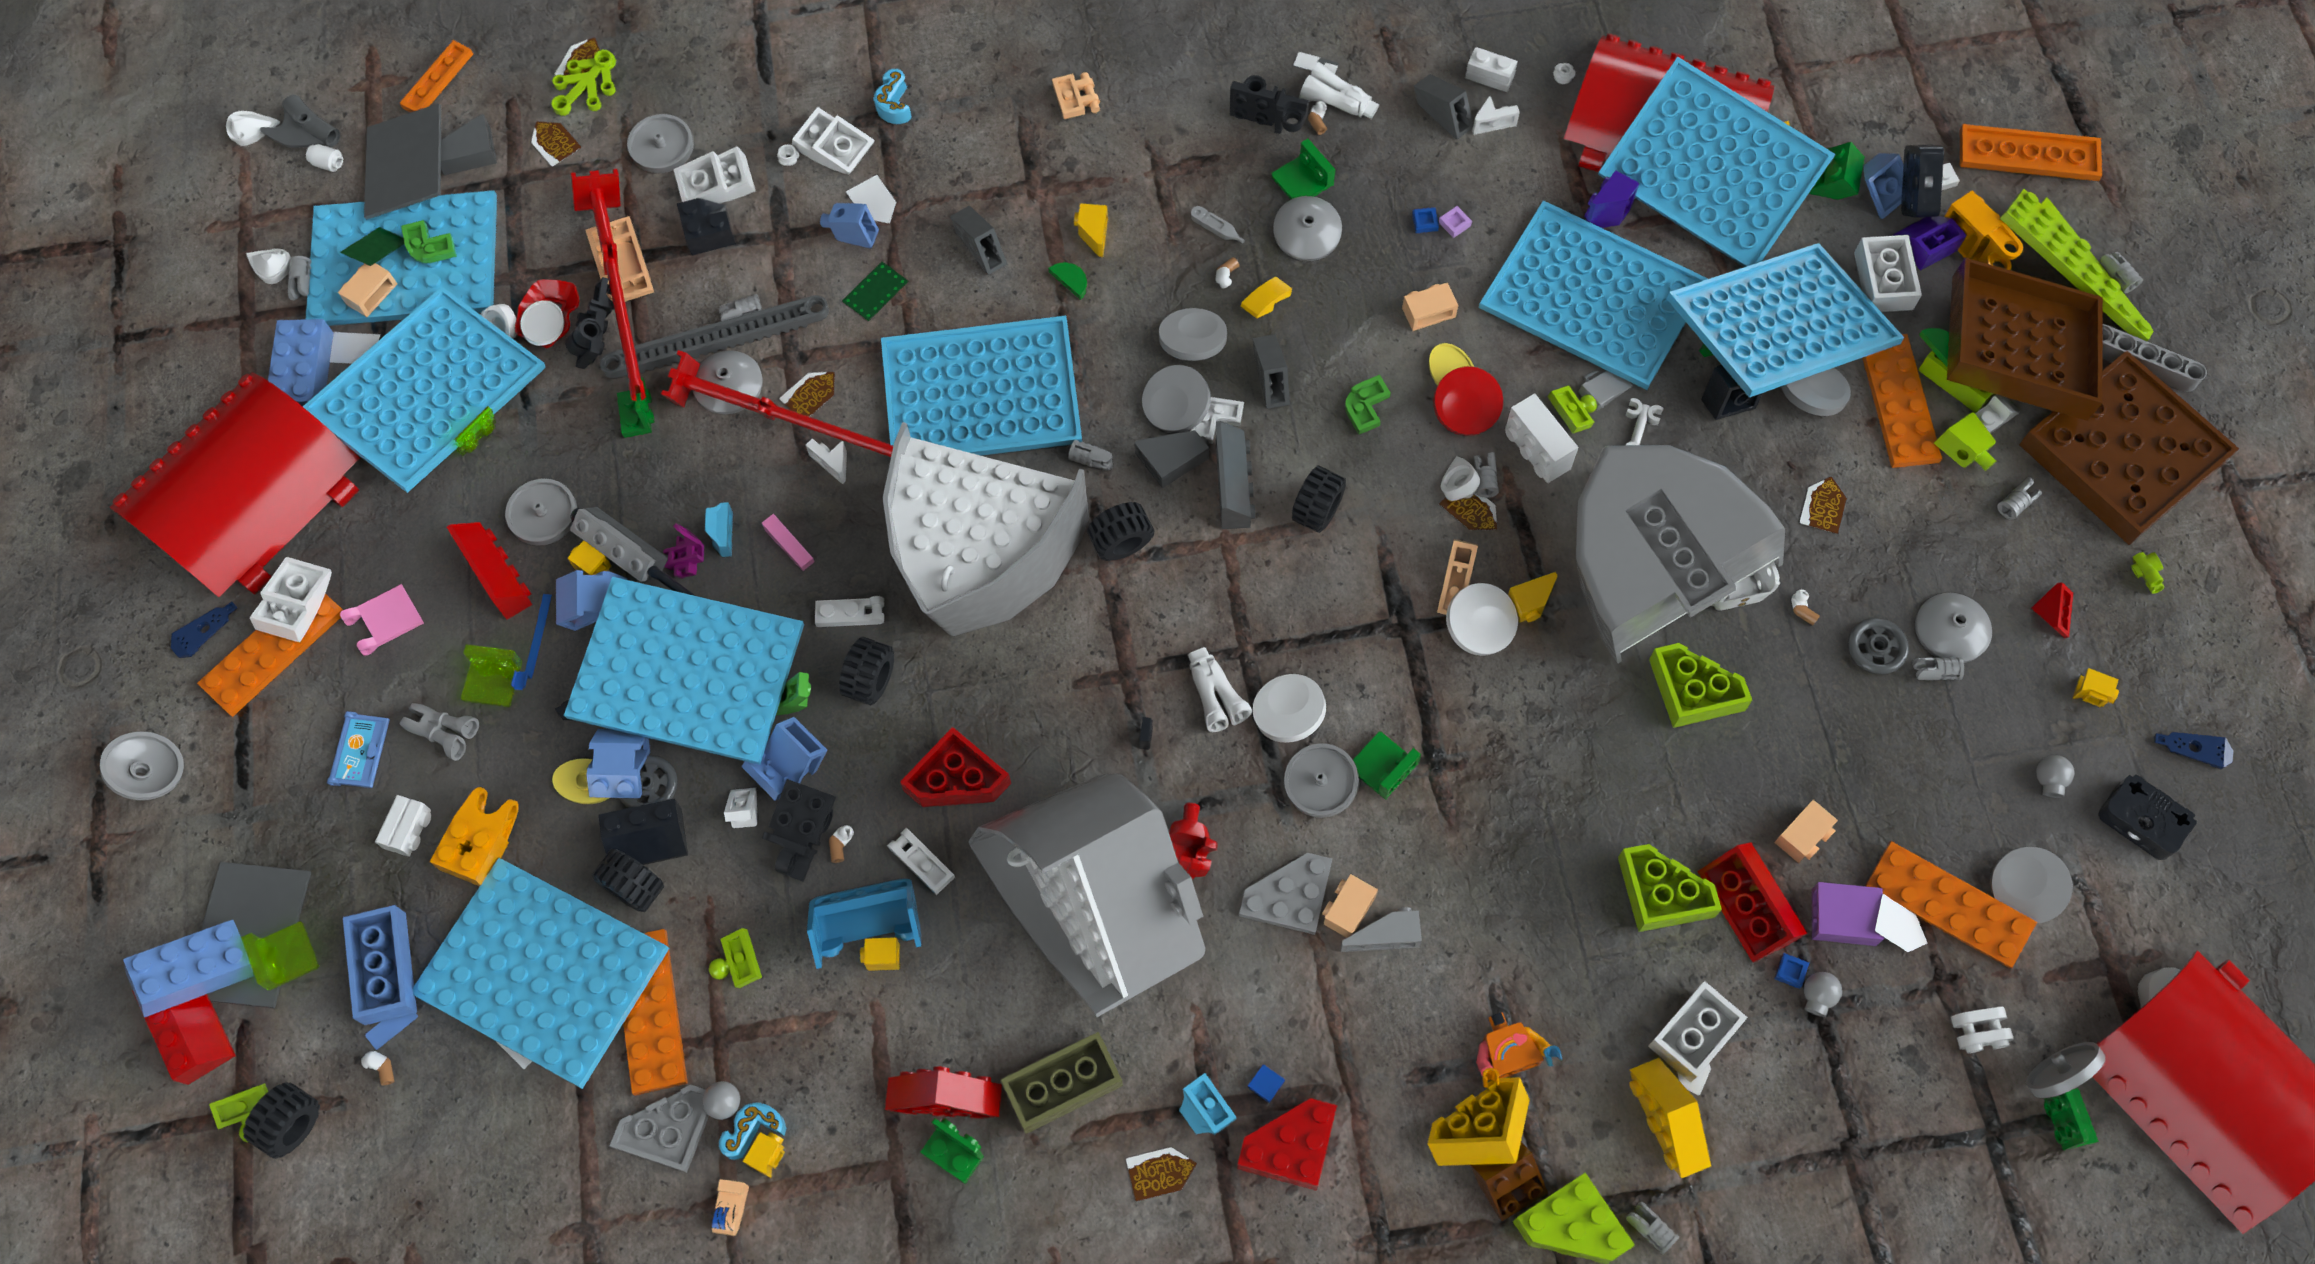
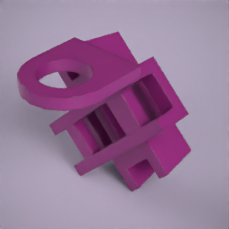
(689, 553)

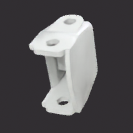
(1752, 588)

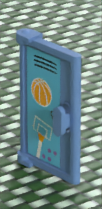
(355, 748)

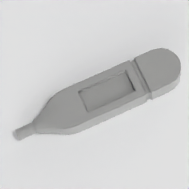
(1214, 224)

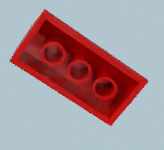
(491, 568)
(1753, 902)
(190, 1039)

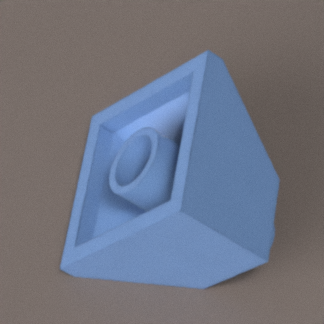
(1884, 181)

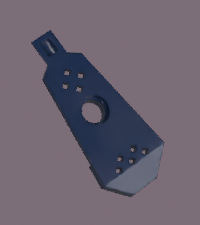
(192, 632)
(2208, 747)

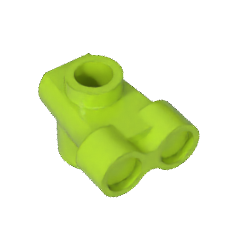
(2148, 568)

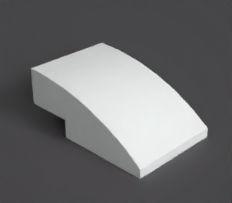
(832, 142)
(715, 177)
(291, 599)

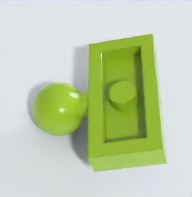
(1573, 410)
(740, 960)
(237, 1107)

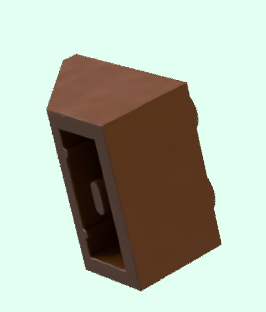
(1511, 1185)

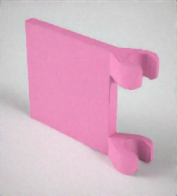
(385, 617)

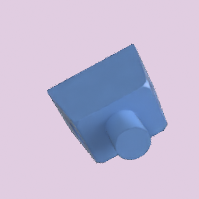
(851, 224)

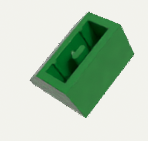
(1842, 174)

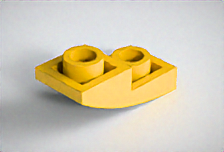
(1264, 297)

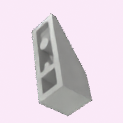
(1393, 931)

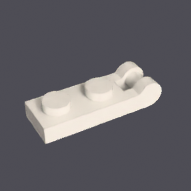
(849, 612)
(921, 861)

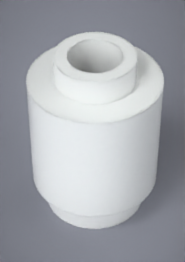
(324, 157)

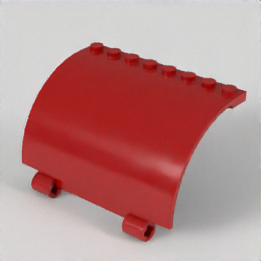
(1621, 83)
(239, 485)
(2218, 1090)

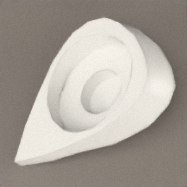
(245, 126)
(270, 264)
(502, 317)
(1460, 480)

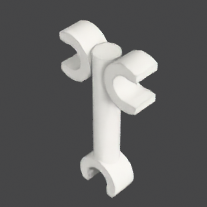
(1644, 414)

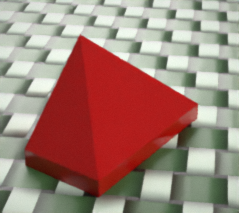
(2056, 608)

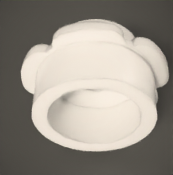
(1566, 76)
(787, 150)

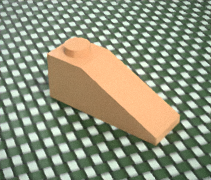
(1458, 572)

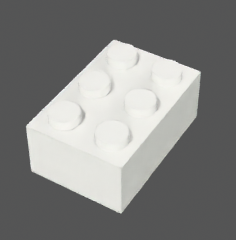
(1888, 272)
(1541, 438)
(1697, 1032)

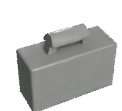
(1604, 387)

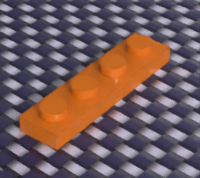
(437, 77)

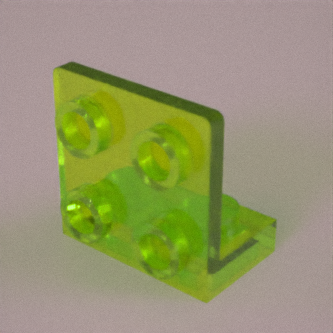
(482, 425)
(490, 675)
(280, 956)

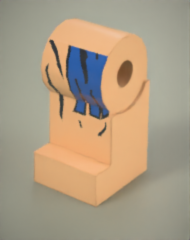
(729, 1207)

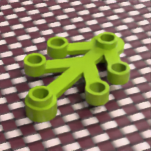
(584, 81)

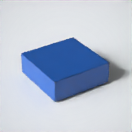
(1425, 220)
(1791, 970)
(1266, 1083)

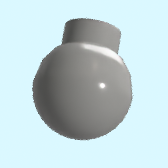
(2055, 775)
(1822, 993)
(721, 1100)

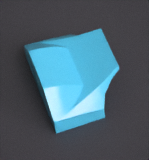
(719, 528)
(1205, 1107)

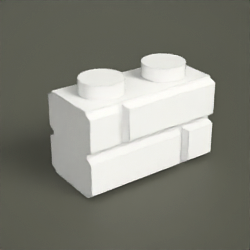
(1491, 69)
(403, 826)

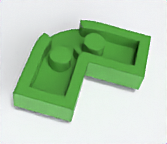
(424, 248)
(1360, 403)

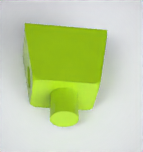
(1968, 442)

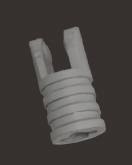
(2121, 271)
(299, 277)
(740, 307)
(1090, 455)
(1488, 479)
(2018, 500)
(1939, 668)
(1652, 1228)

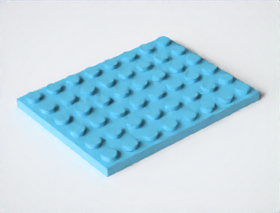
(1717, 163)
(467, 276)
(1591, 294)
(1784, 319)
(984, 386)
(423, 388)
(685, 670)
(540, 972)

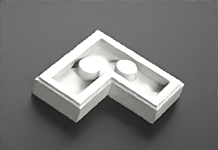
(1219, 410)

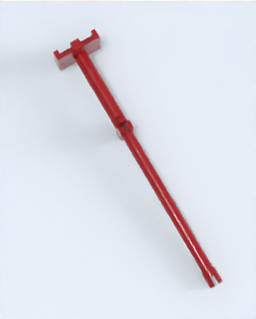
(600, 193)
(685, 380)

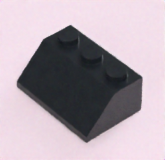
(646, 832)

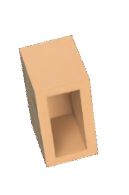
(367, 288)
(1430, 306)
(1806, 831)
(1350, 906)

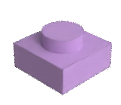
(1455, 221)

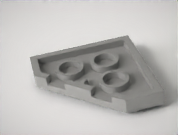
(1290, 895)
(665, 1130)

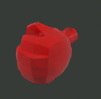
(1192, 842)

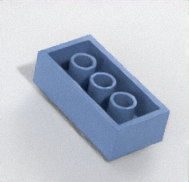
(301, 357)
(379, 965)
(188, 968)

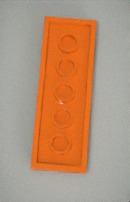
(2030, 152)
(1902, 406)
(261, 660)
(1952, 904)
(654, 1032)

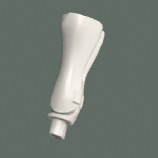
(1330, 89)
(1210, 678)

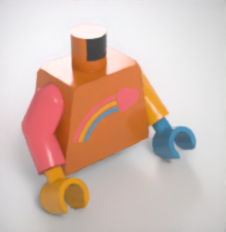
(1511, 1050)

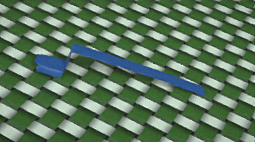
(520, 678)

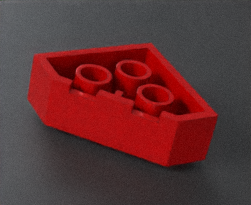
(955, 775)
(943, 1094)
(1291, 1145)

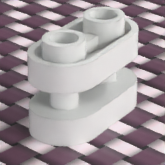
(1974, 1041)

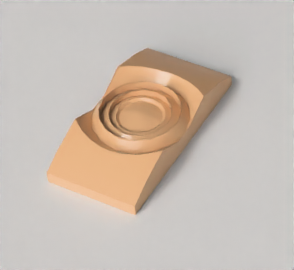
(631, 264)

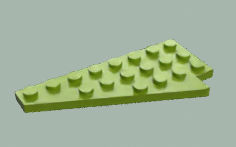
(2059, 244)

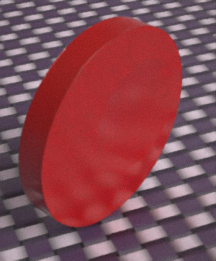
(1468, 401)

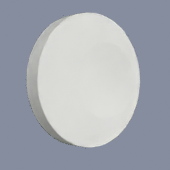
(1482, 619)
(1289, 708)

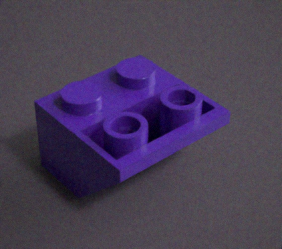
(1613, 201)
(1933, 239)

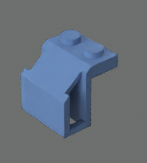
(581, 598)
(788, 755)
(616, 764)

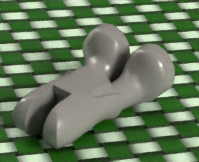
(433, 727)

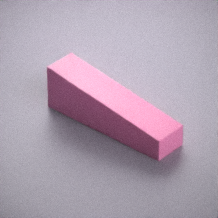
(787, 542)

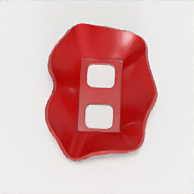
(554, 291)

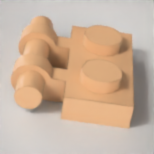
(1069, 97)

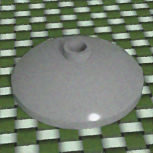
(1307, 240)
(742, 375)
(1946, 637)
(146, 754)

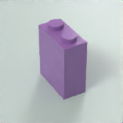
(1846, 913)

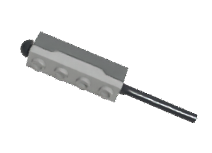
(622, 546)

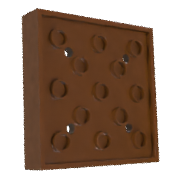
(2026, 339)
(2129, 448)

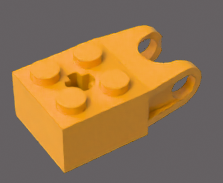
(1984, 231)
(475, 832)

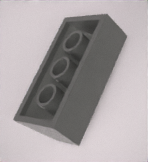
(1233, 477)

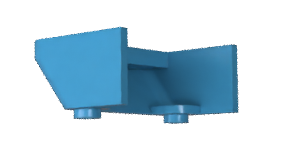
(861, 915)

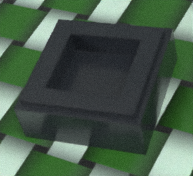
(1146, 733)

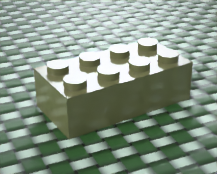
(1062, 1082)

